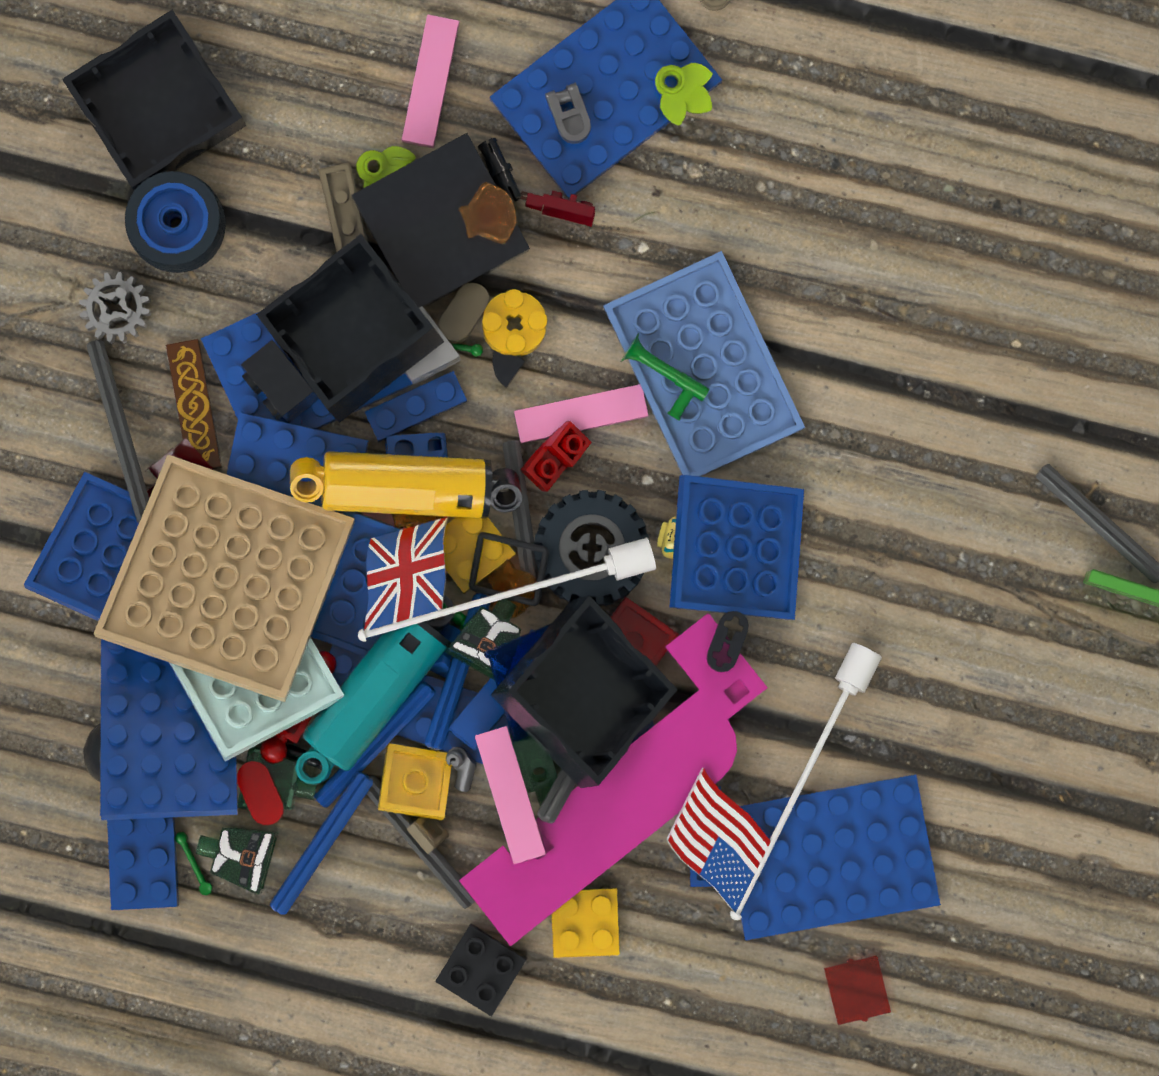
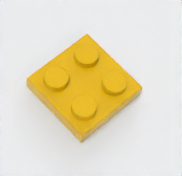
(460, 546)
(414, 782)
(587, 925)

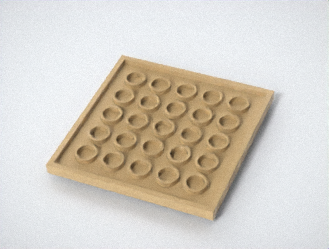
(225, 578)

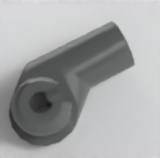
(464, 764)

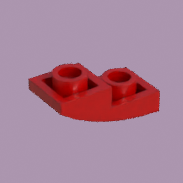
(554, 455)

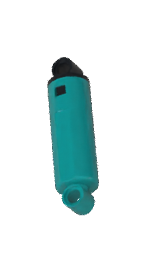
(373, 695)

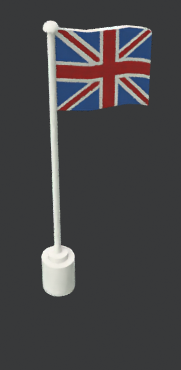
(410, 577)

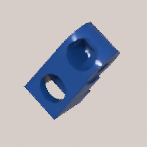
(417, 445)

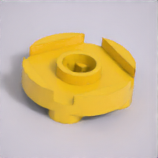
(495, 323)

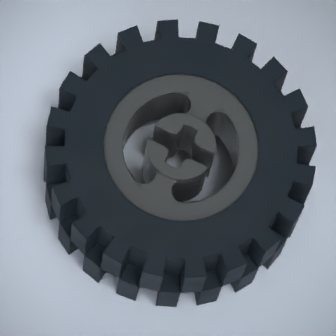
(556, 533)

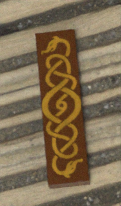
(193, 399)

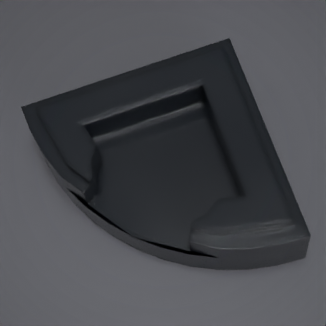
(506, 367)

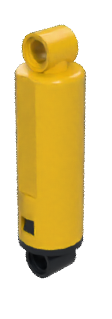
(405, 484)

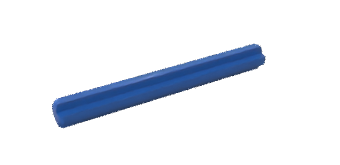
(449, 694)
(400, 719)
(321, 843)

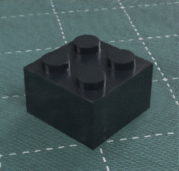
(279, 380)

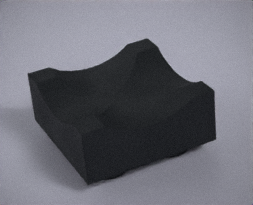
(481, 970)

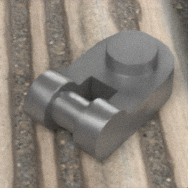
(572, 124)

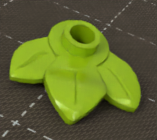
(688, 93)
(388, 162)

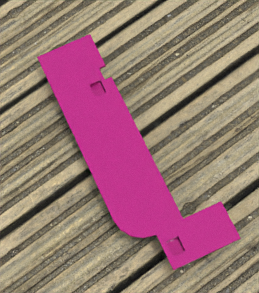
(633, 799)

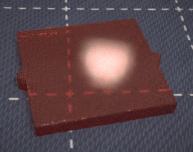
(857, 990)

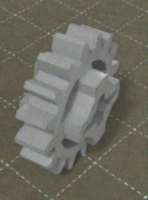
(122, 296)

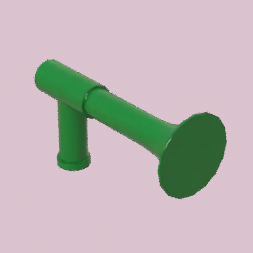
(688, 384)

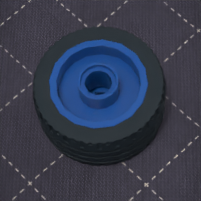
(169, 198)

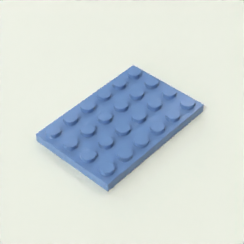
(707, 331)

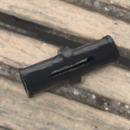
(499, 169)

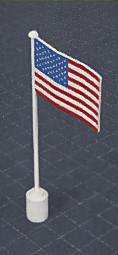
(721, 837)

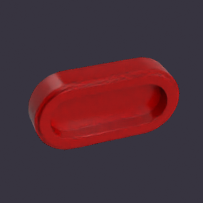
(260, 793)

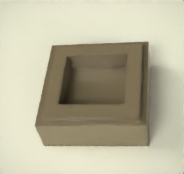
(427, 833)

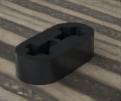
(734, 645)

